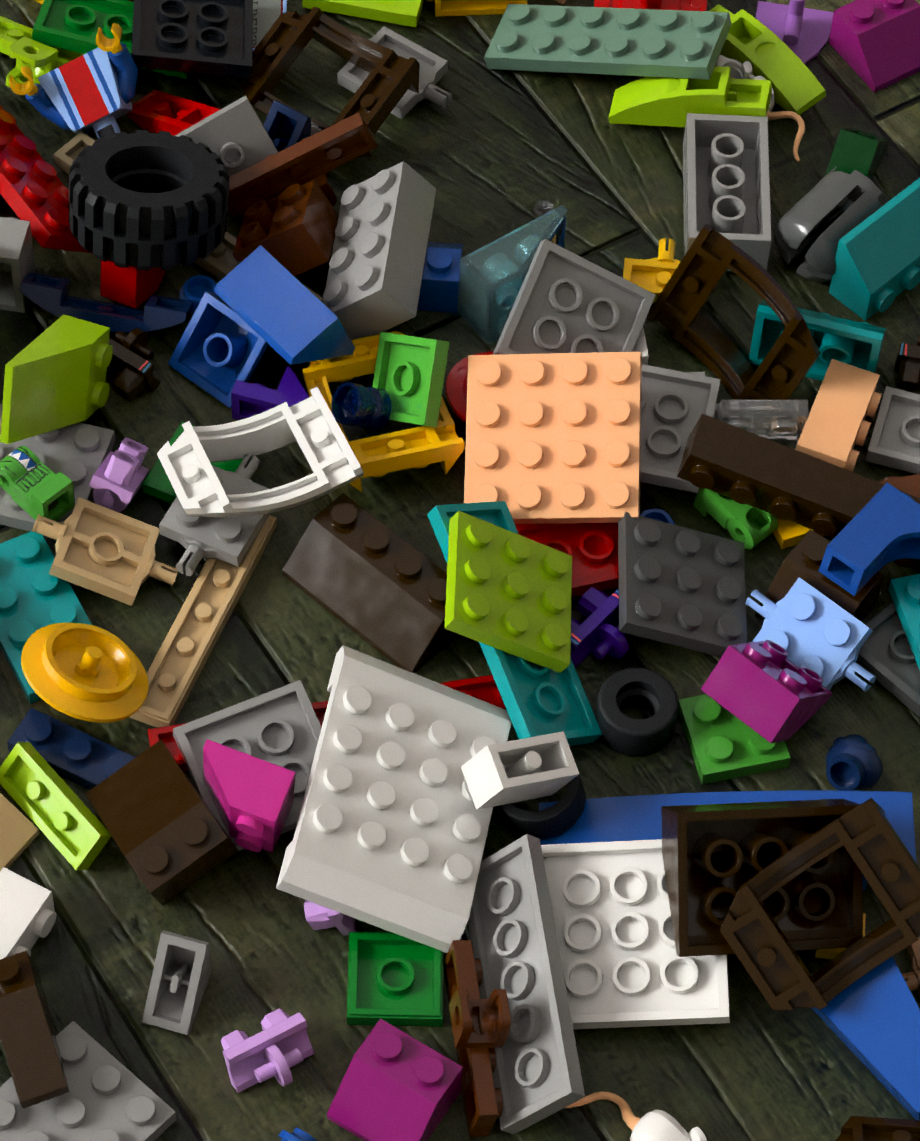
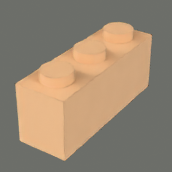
(840, 415)

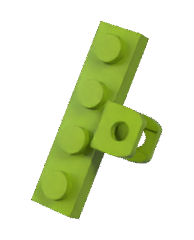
(18, 43)

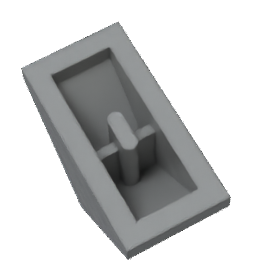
(177, 982)

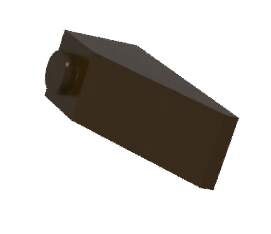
(29, 1033)

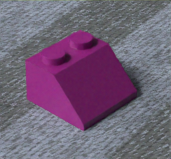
(878, 39)
(395, 1088)

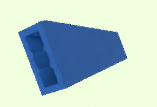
(882, 1029)

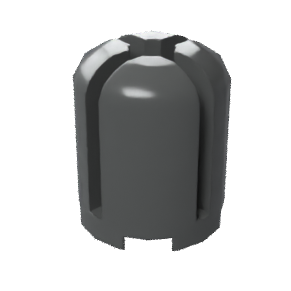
(823, 219)

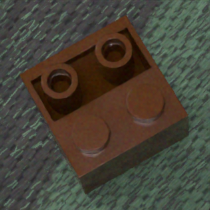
(292, 227)

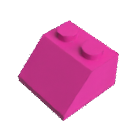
(248, 794)

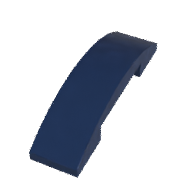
(52, 295)

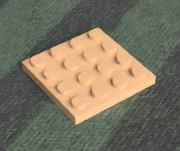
(555, 435)

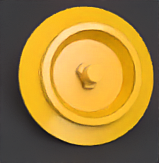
(84, 672)

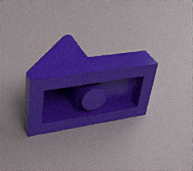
(256, 398)

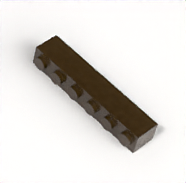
(776, 478)

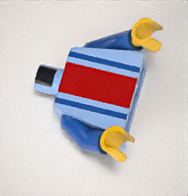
(87, 90)

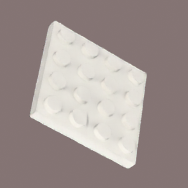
(621, 940)

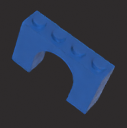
(876, 536)

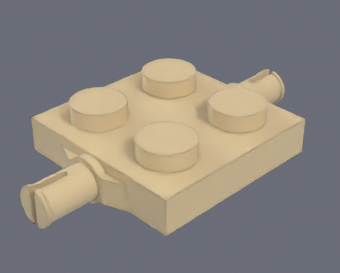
(104, 551)

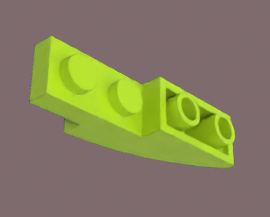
(770, 57)
(668, 100)

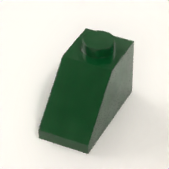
(857, 152)

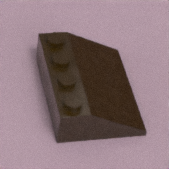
(722, 846)

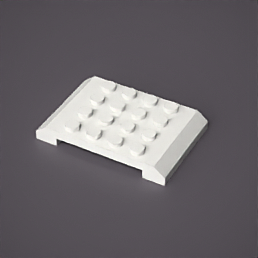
(386, 802)

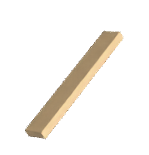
(196, 632)

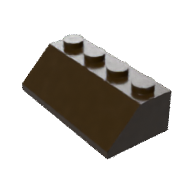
(373, 583)

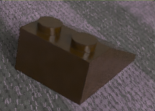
(161, 823)

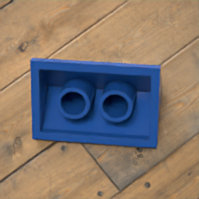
(283, 310)

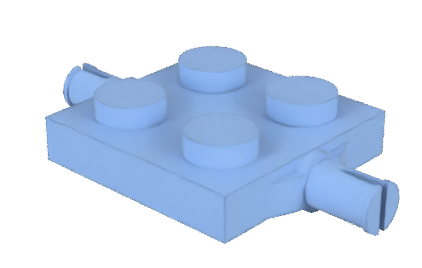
(814, 633)

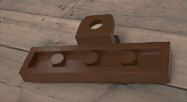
(301, 164)
(477, 1031)

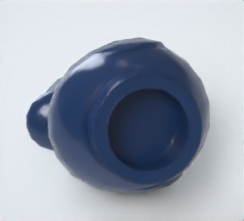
(853, 764)

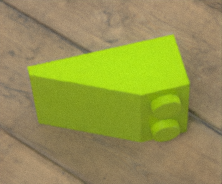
(56, 379)

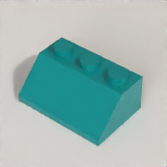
(880, 256)
(835, 337)

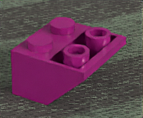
(766, 689)

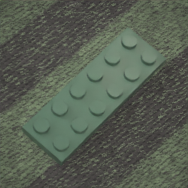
(608, 41)

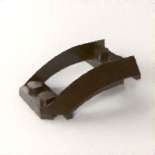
(287, 38)
(689, 291)
(768, 952)

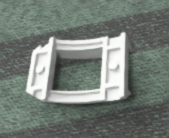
(306, 422)

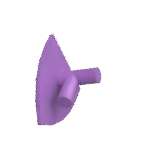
(800, 28)

